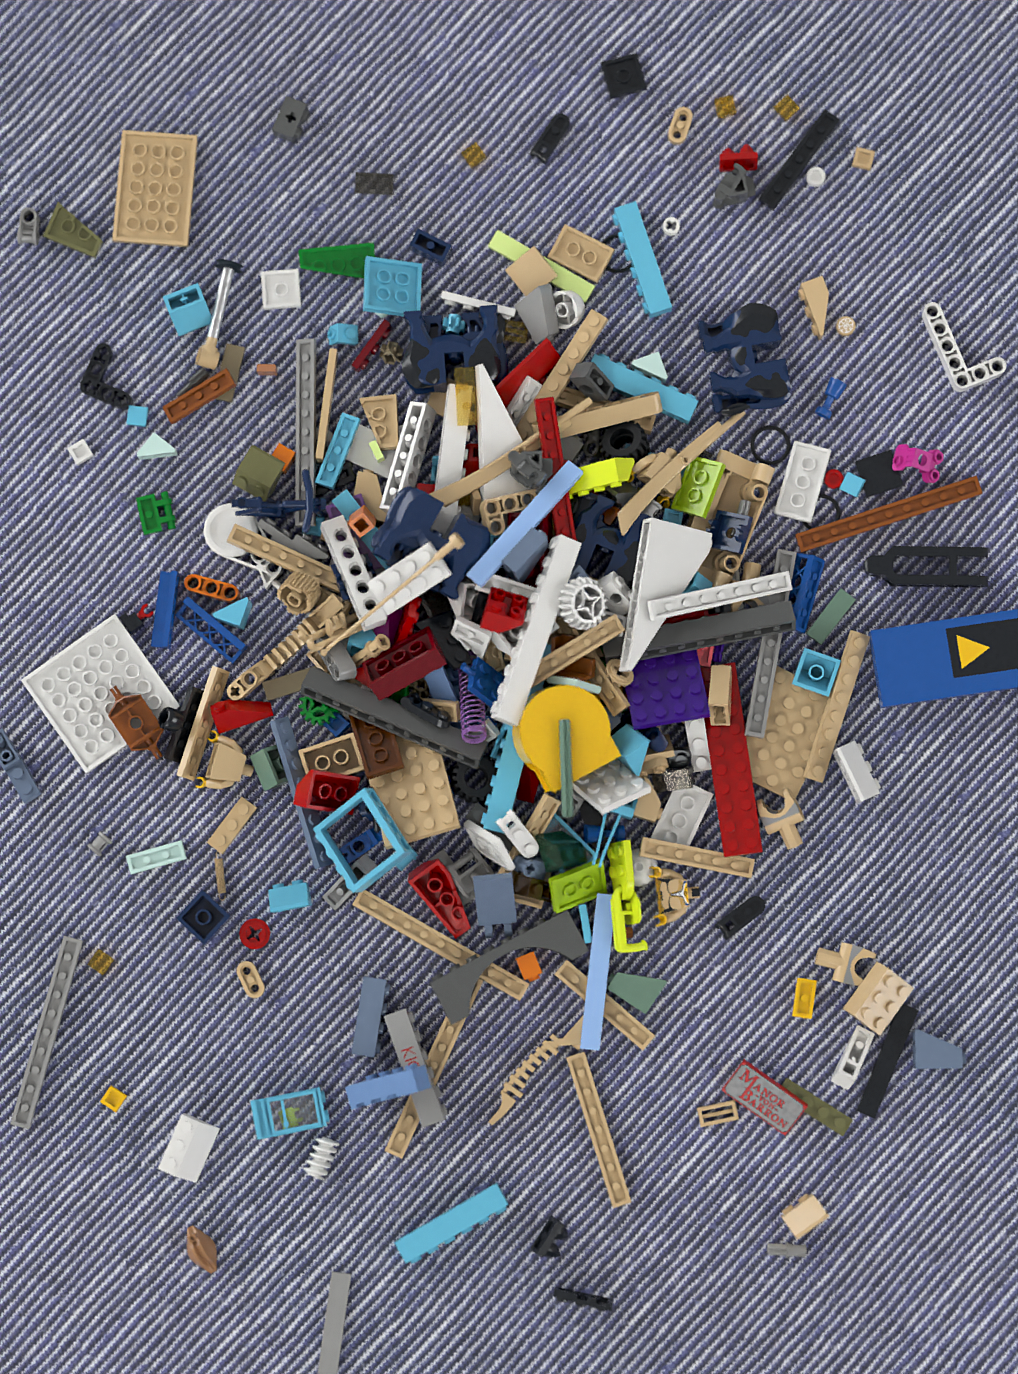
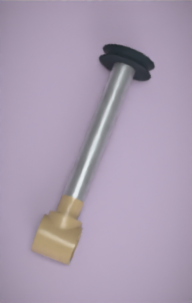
(208, 354)

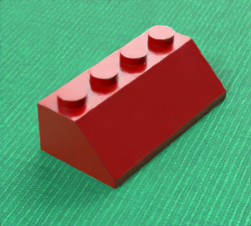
(536, 365)

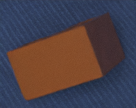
(582, 669)

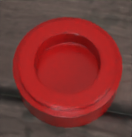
(833, 479)

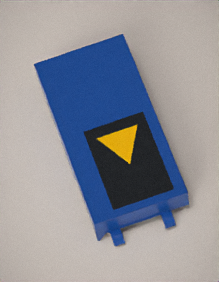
(945, 658)

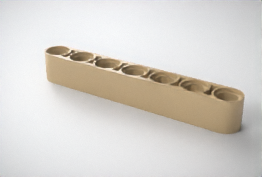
(611, 414)

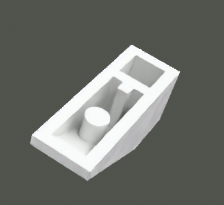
(852, 1057)

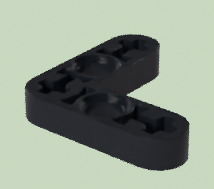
(96, 380)

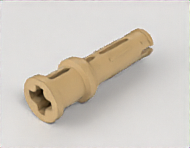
(371, 649)

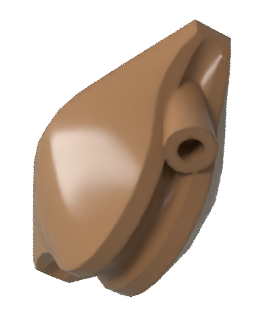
(201, 1249)

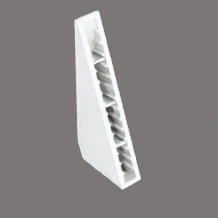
(495, 438)
(664, 567)

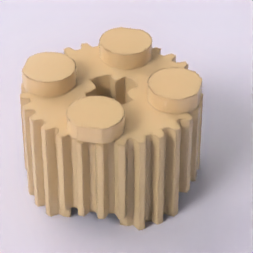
(299, 592)

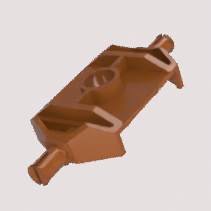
(147, 734)

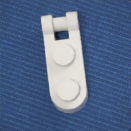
(518, 835)

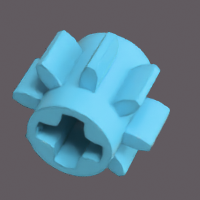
(453, 324)

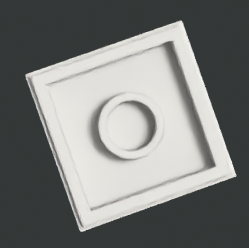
(280, 289)

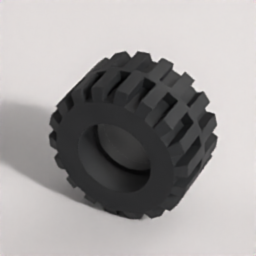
(624, 433)
(463, 790)

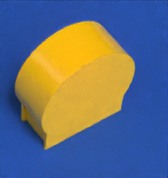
(538, 734)

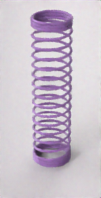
(472, 728)

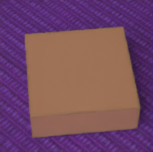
(267, 369)

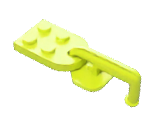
(623, 886)

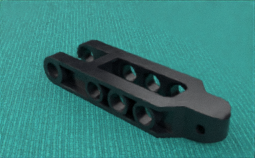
(883, 567)

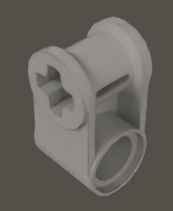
(28, 231)

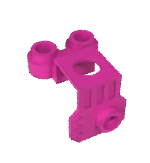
(909, 457)

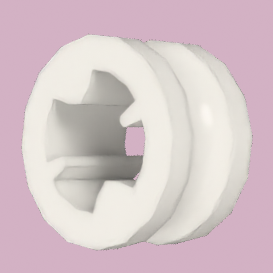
(671, 220)

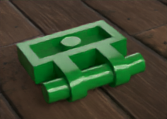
(150, 516)

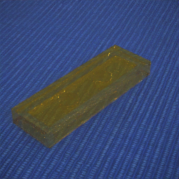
(465, 396)

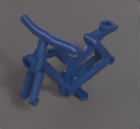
(279, 509)

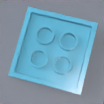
(391, 286)

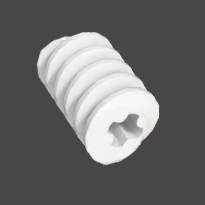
(321, 1157)

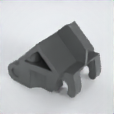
(734, 188)
(530, 468)

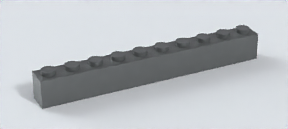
(712, 631)
(391, 717)

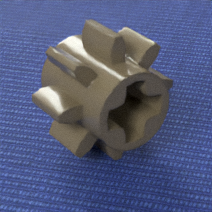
(391, 352)
(421, 691)

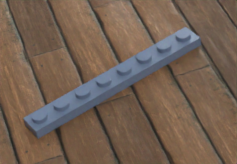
(295, 773)

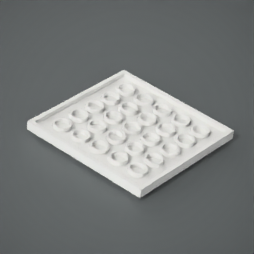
(77, 693)

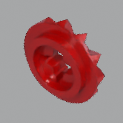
(245, 932)

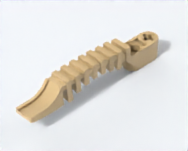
(286, 649)
(572, 1038)

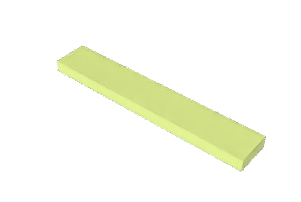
(565, 280)

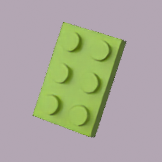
(698, 487)
(577, 886)

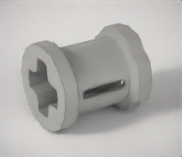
(99, 843)

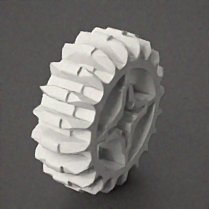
(591, 608)

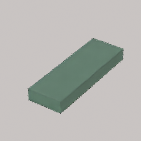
(830, 616)

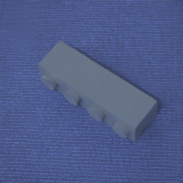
(370, 1016)

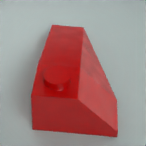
(438, 891)

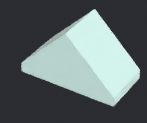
(651, 366)
(156, 448)

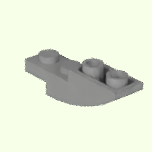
(301, 543)

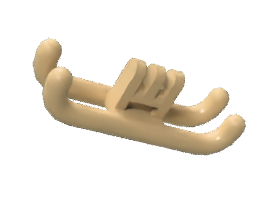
(333, 629)

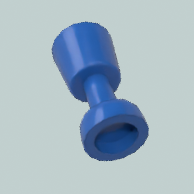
(833, 392)
(592, 832)

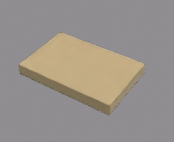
(581, 253)

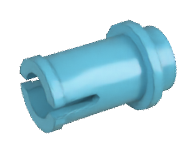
(407, 860)

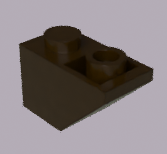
(532, 888)

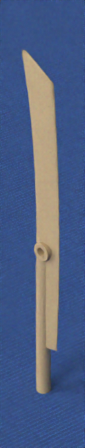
(479, 478)
(649, 491)

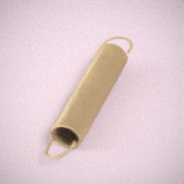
(220, 875)

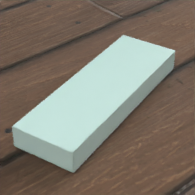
(156, 857)

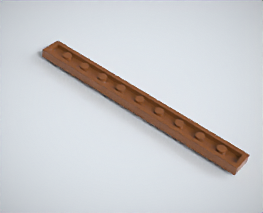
(888, 514)

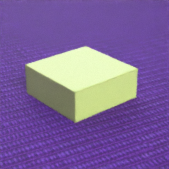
(376, 451)

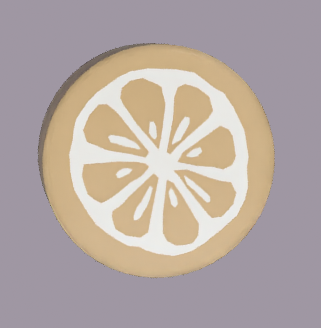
(845, 326)

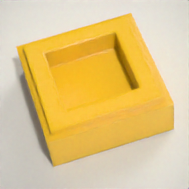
(113, 1098)

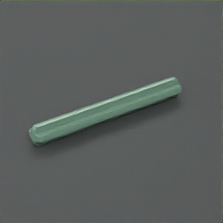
(566, 767)

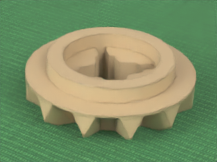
(625, 677)

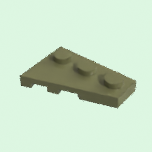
(70, 232)

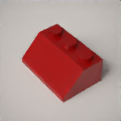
(325, 790)

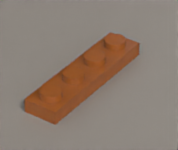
(199, 396)

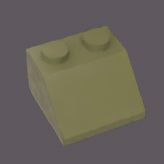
(258, 473)

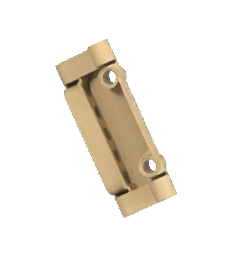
(736, 484)

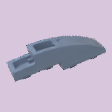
(17, 769)

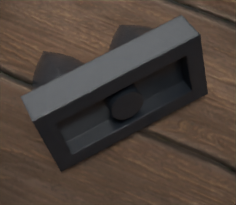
(544, 1243)

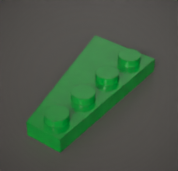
(338, 260)

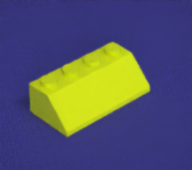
(602, 474)

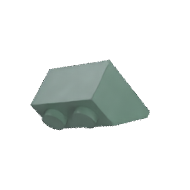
(269, 768)

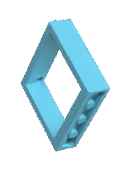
(387, 825)

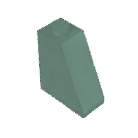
(636, 989)

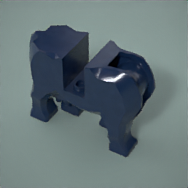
(409, 527)

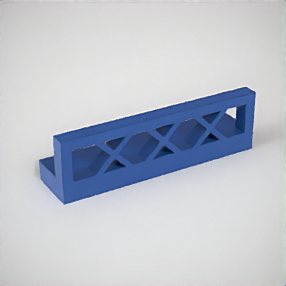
(807, 590)
(188, 602)
(165, 609)

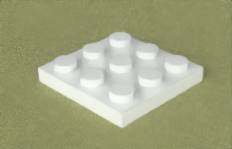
(611, 786)

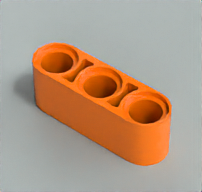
(204, 583)

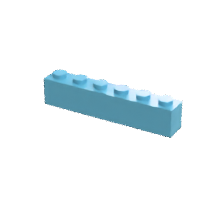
(643, 260)
(634, 383)
(451, 1223)

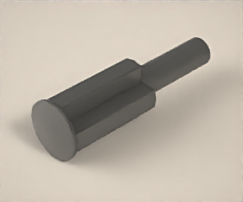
(195, 380)

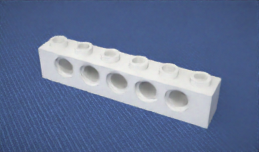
(409, 451)
(340, 526)

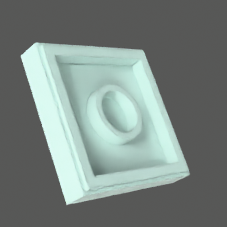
(557, 680)

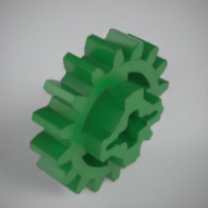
(315, 711)

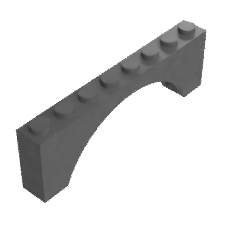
(456, 987)

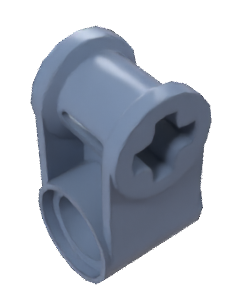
(530, 867)

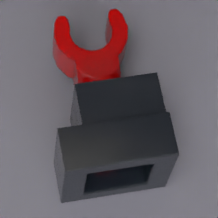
(133, 621)

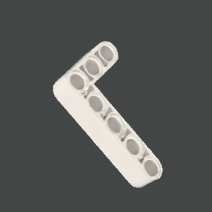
(955, 355)

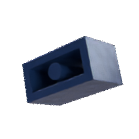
(430, 247)

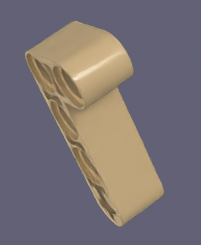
(500, 508)

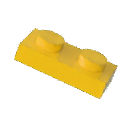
(804, 998)

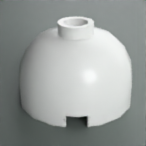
(569, 308)
(641, 868)

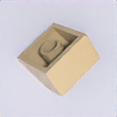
(648, 806)
(804, 1215)

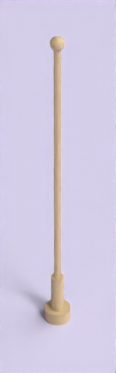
(455, 542)

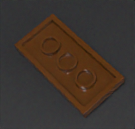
(377, 749)

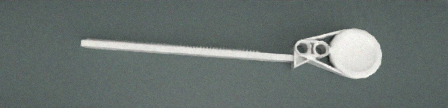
(216, 532)

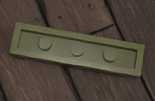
(819, 1109)

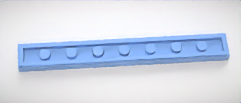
(529, 518)
(597, 974)

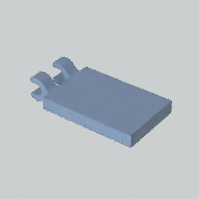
(495, 902)

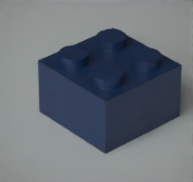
(204, 917)

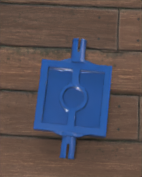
(483, 680)

